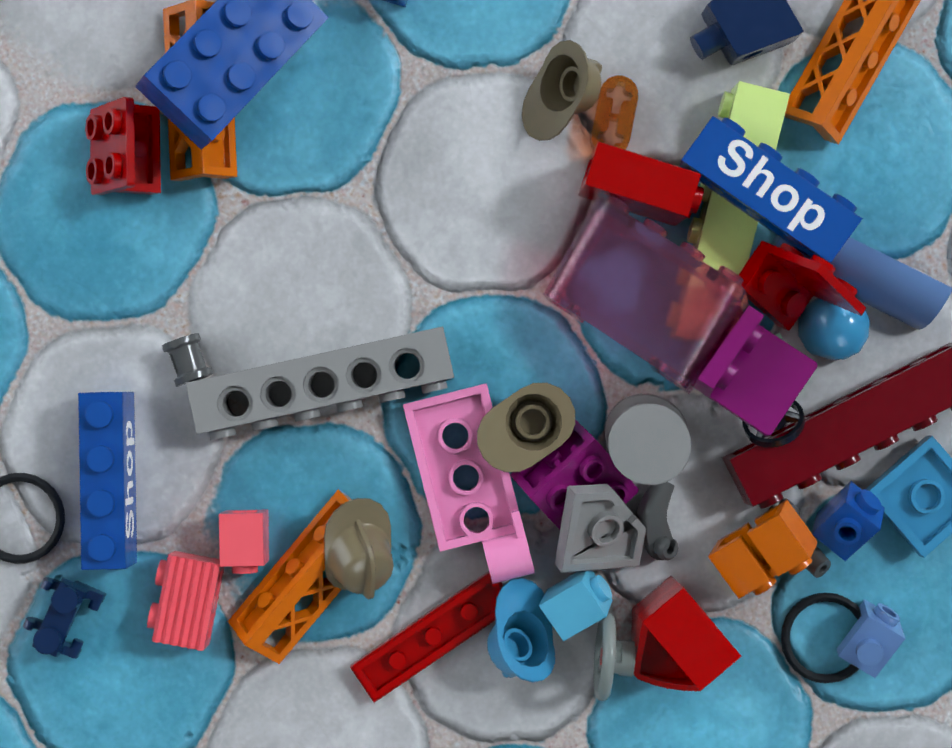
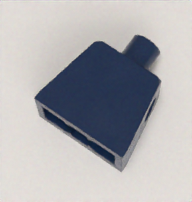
(745, 28)

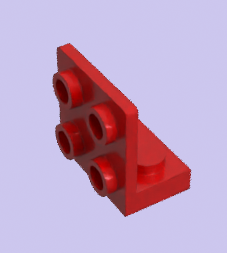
(785, 281)

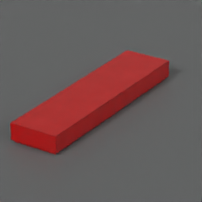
(428, 638)

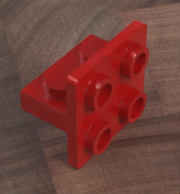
(124, 148)

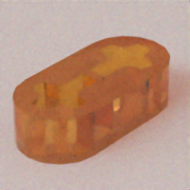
(626, 113)

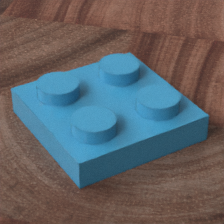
(919, 495)

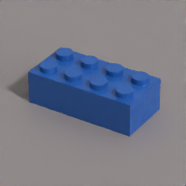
(227, 61)

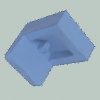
(872, 638)

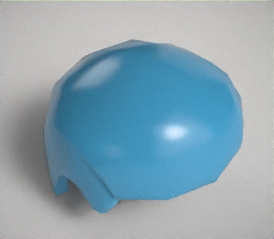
(832, 330)

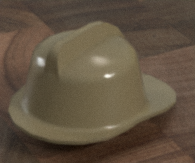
(563, 87)
(526, 427)
(358, 547)

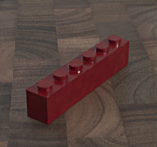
(846, 428)

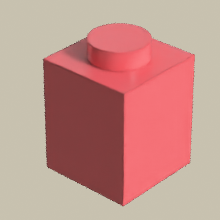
(244, 540)

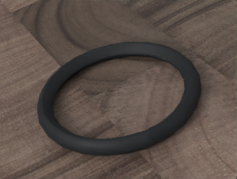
(60, 517)
(785, 637)

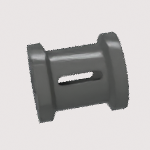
(187, 359)

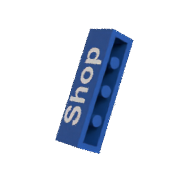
(770, 191)
(107, 480)

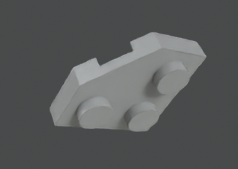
(598, 531)

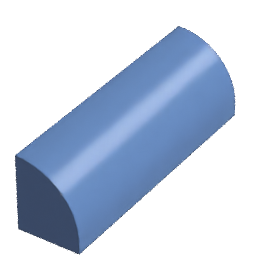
(888, 283)

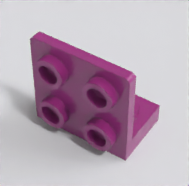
(755, 374)
(574, 463)

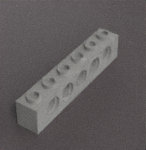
(210, 395)

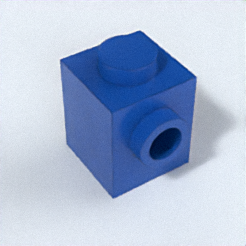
(848, 520)

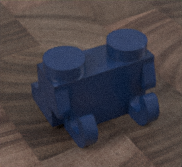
(60, 616)

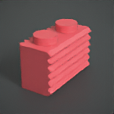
(186, 600)

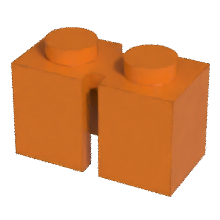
(755, 555)

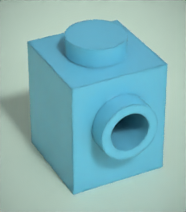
(576, 603)

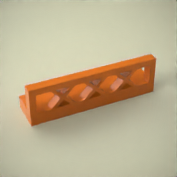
(862, 61)
(219, 156)
(290, 579)

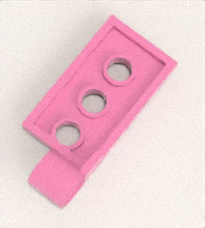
(504, 536)

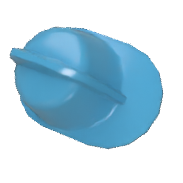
(522, 634)

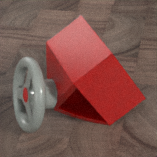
(669, 644)

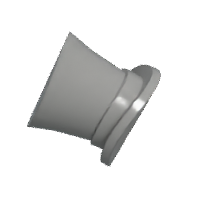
(647, 439)

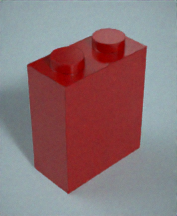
(642, 183)

